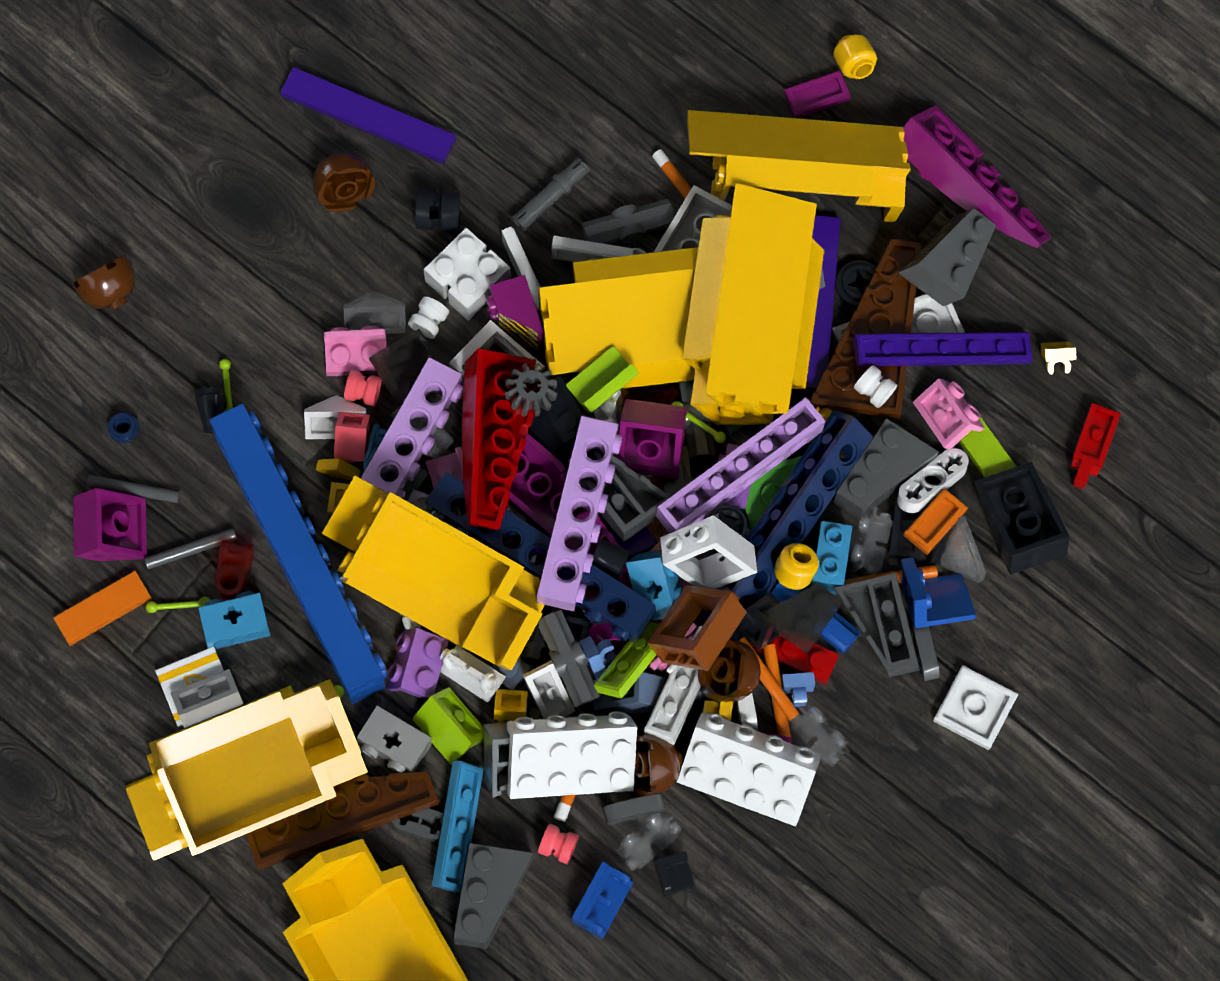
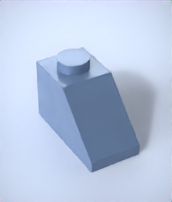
(639, 698)

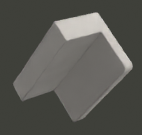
(206, 698)

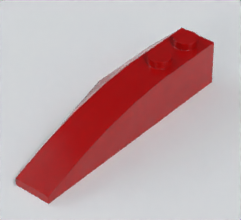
(491, 435)

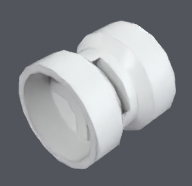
(428, 317)
(875, 386)

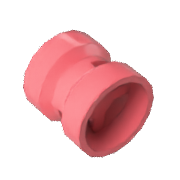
(360, 387)
(557, 843)

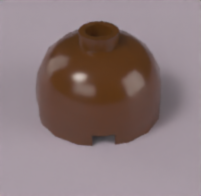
(342, 182)
(107, 284)
(732, 673)
(655, 764)

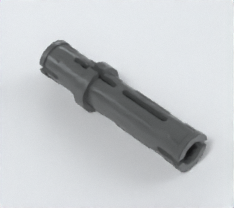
(559, 186)

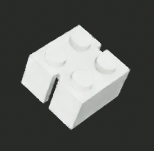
(467, 271)

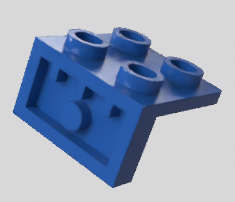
(936, 598)

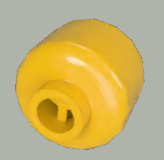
(855, 56)
(796, 566)

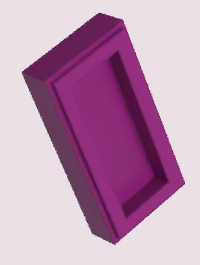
(817, 94)

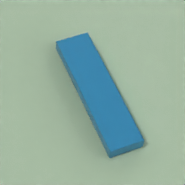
(457, 826)

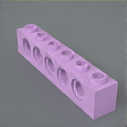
(432, 379)
(590, 435)
(741, 467)

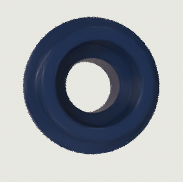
(123, 419)

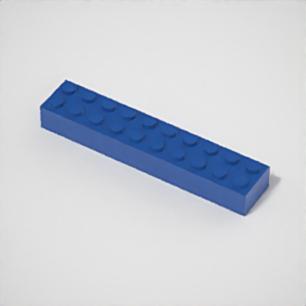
(299, 557)

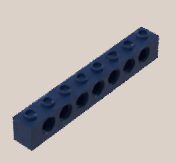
(800, 502)
(629, 625)

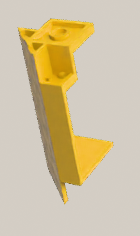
(804, 156)
(624, 304)
(753, 307)
(435, 574)
(245, 770)
(364, 922)

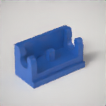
(602, 900)

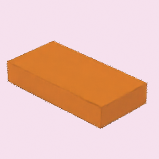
(935, 521)

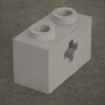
(385, 726)

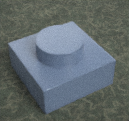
(514, 676)

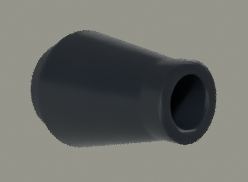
(210, 404)

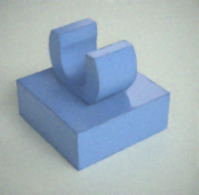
(597, 656)
(798, 685)

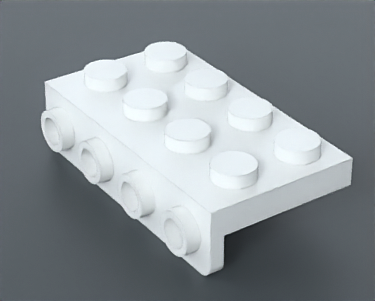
(571, 755)
(749, 768)

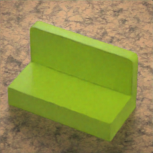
(601, 380)
(449, 725)

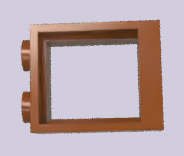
(704, 649)

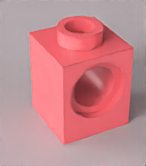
(351, 436)

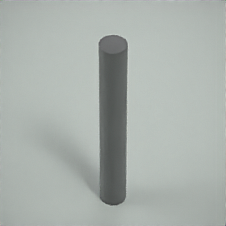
(133, 488)
(189, 549)

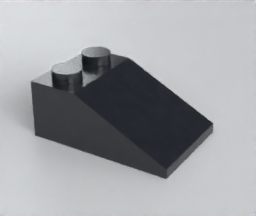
(559, 426)
(1022, 518)

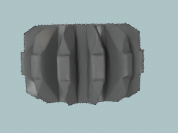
(530, 379)

